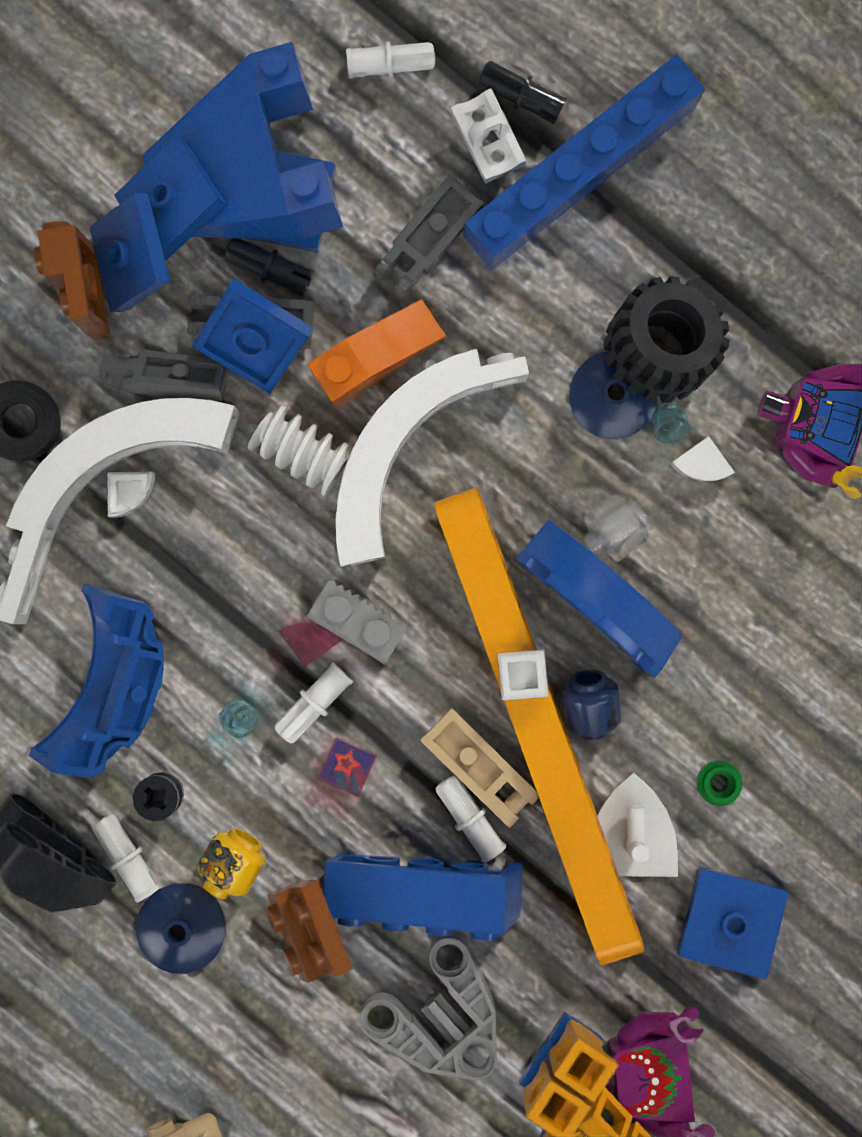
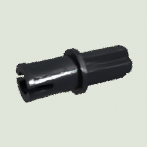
(522, 91)
(268, 266)

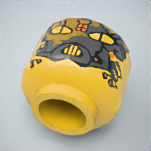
(231, 863)

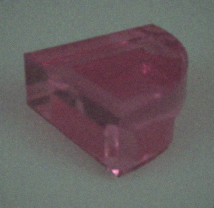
(309, 641)

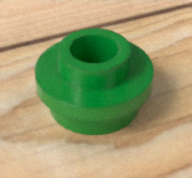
(729, 792)

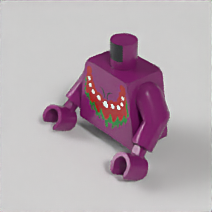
(655, 1072)

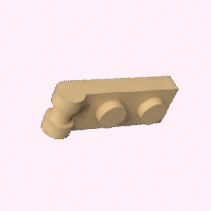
(479, 766)

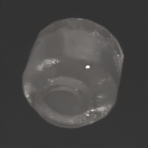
(616, 528)

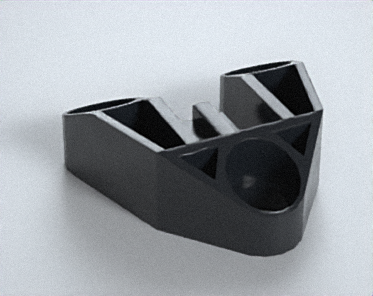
(46, 861)

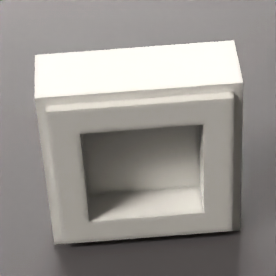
(523, 674)

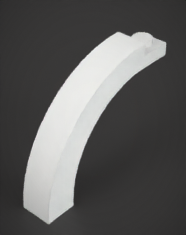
(390, 428)

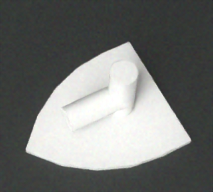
(639, 831)

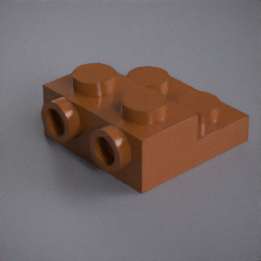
(73, 268)
(308, 931)

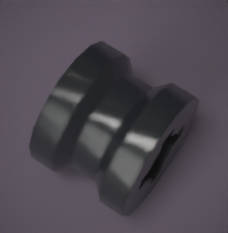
(165, 789)

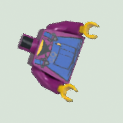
(820, 425)

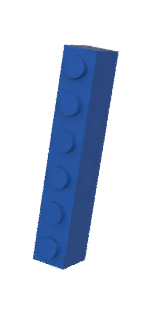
(583, 162)

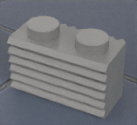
(357, 621)

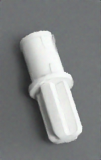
(390, 59)
(313, 703)
(470, 818)
(125, 858)

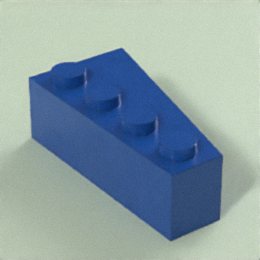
(423, 894)

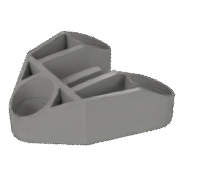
(413, 1038)

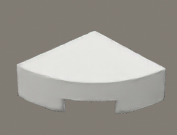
(703, 462)
(128, 491)

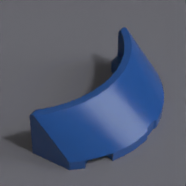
(601, 597)
(116, 692)

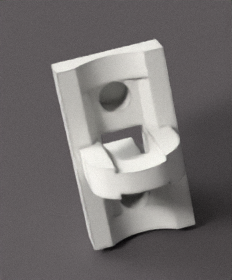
(475, 122)

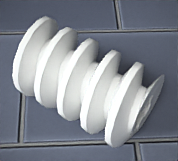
(301, 448)

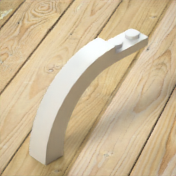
(81, 459)

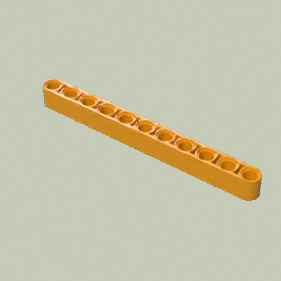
(541, 732)

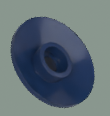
(599, 412)
(194, 911)

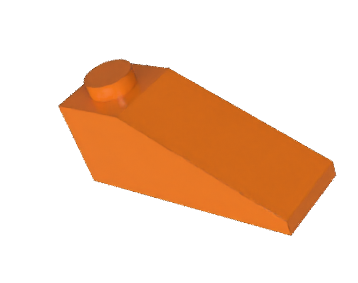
(375, 353)

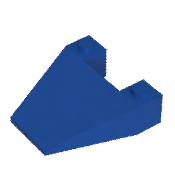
(238, 152)

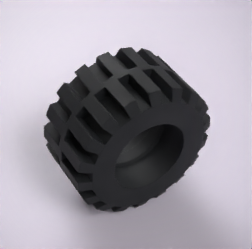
(684, 314)

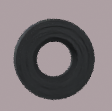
(46, 421)

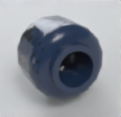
(590, 704)

